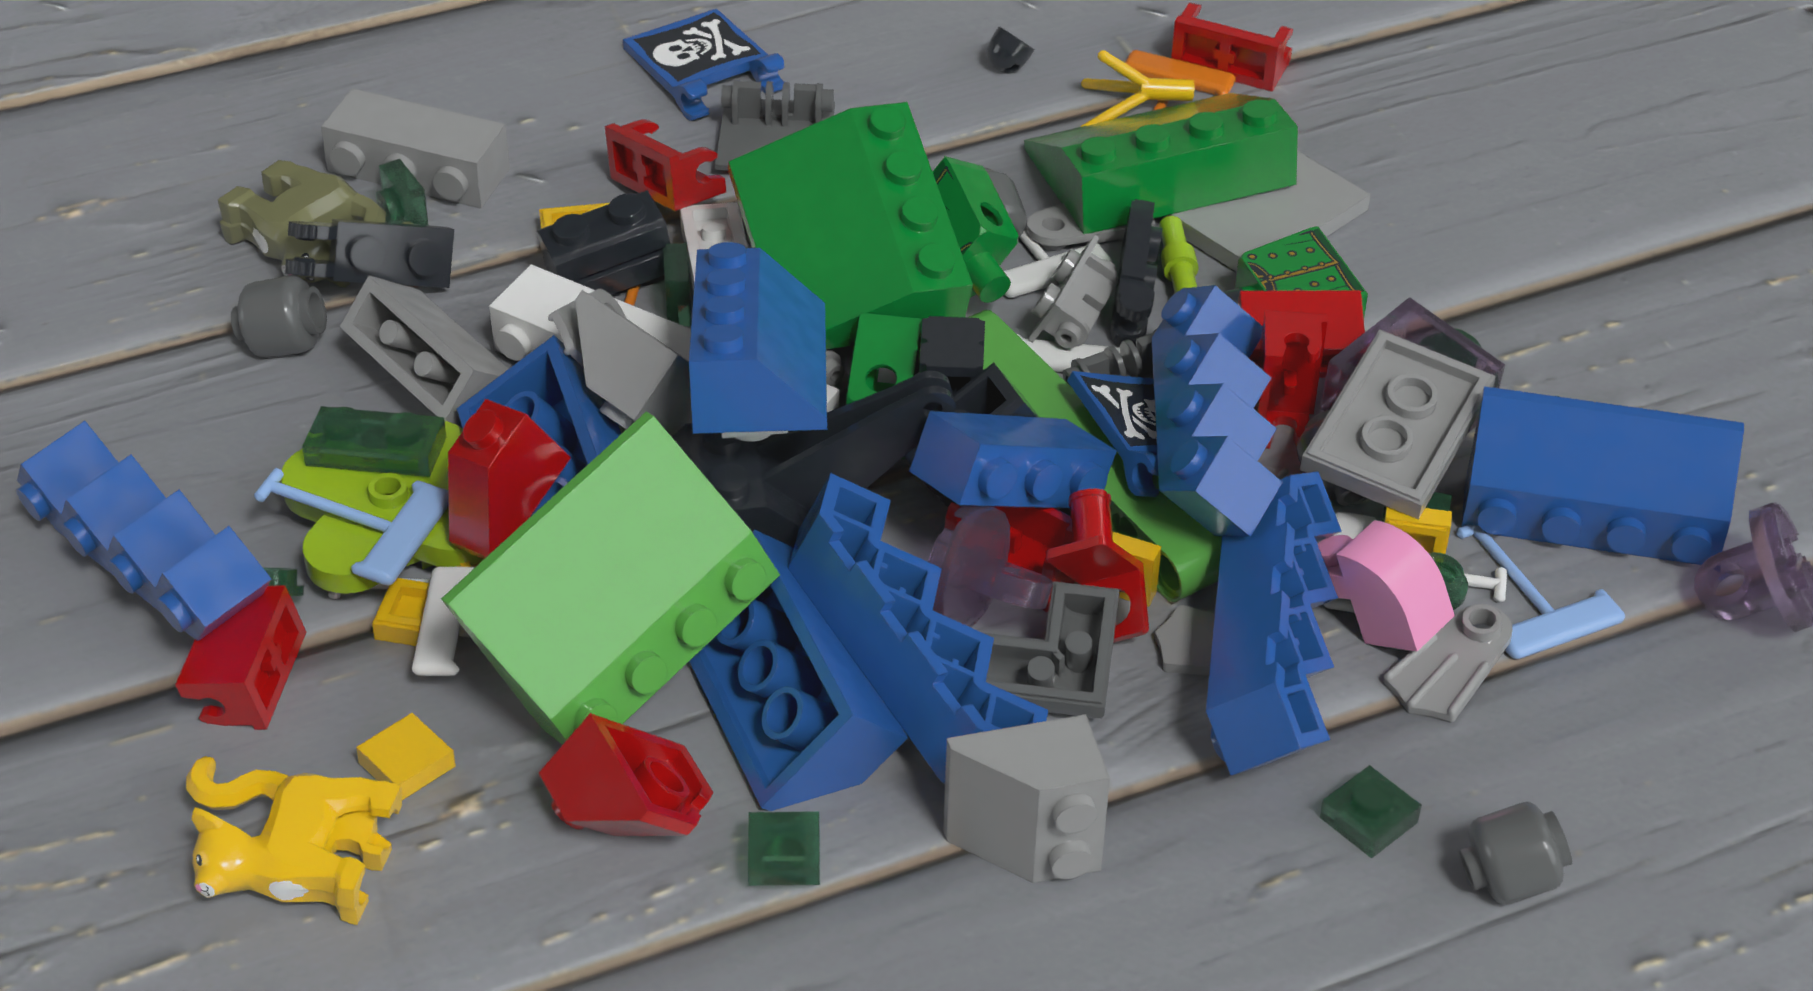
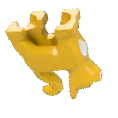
(299, 842)

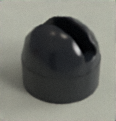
(1008, 51)

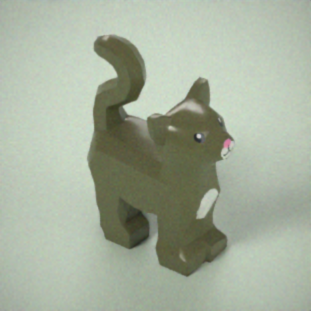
(301, 197)

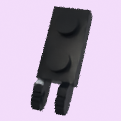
(379, 249)
(1136, 278)

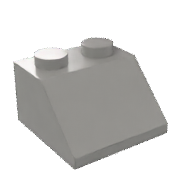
(631, 368)
(1029, 798)

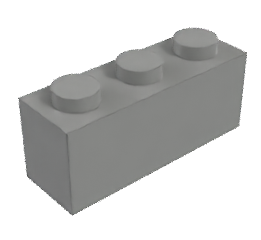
(444, 150)
(420, 346)

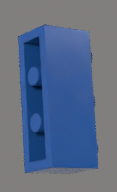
(1009, 459)

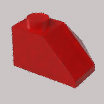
(498, 476)
(625, 782)

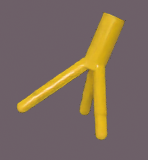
(1142, 86)

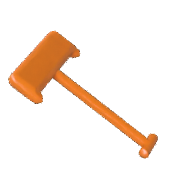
(1205, 78)

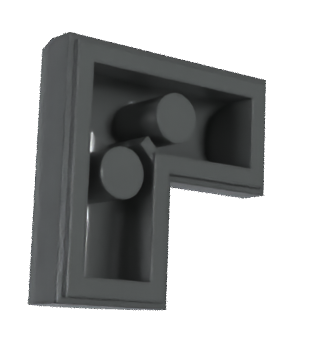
(1072, 664)

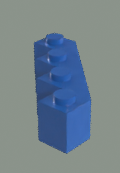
(1206, 412)
(138, 534)
(884, 616)
(1268, 632)

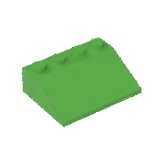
(612, 583)

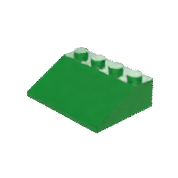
(1170, 157)
(855, 218)

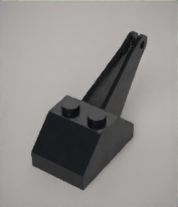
(780, 477)

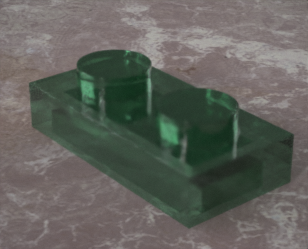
(374, 441)

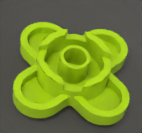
(339, 543)

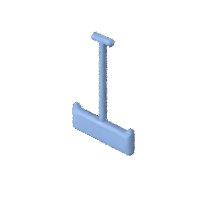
(400, 537)
(1552, 626)

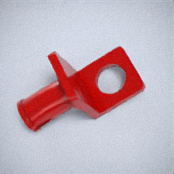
(1099, 561)

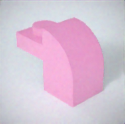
(1390, 585)

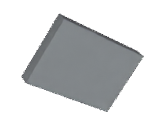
(1255, 220)
(1397, 424)

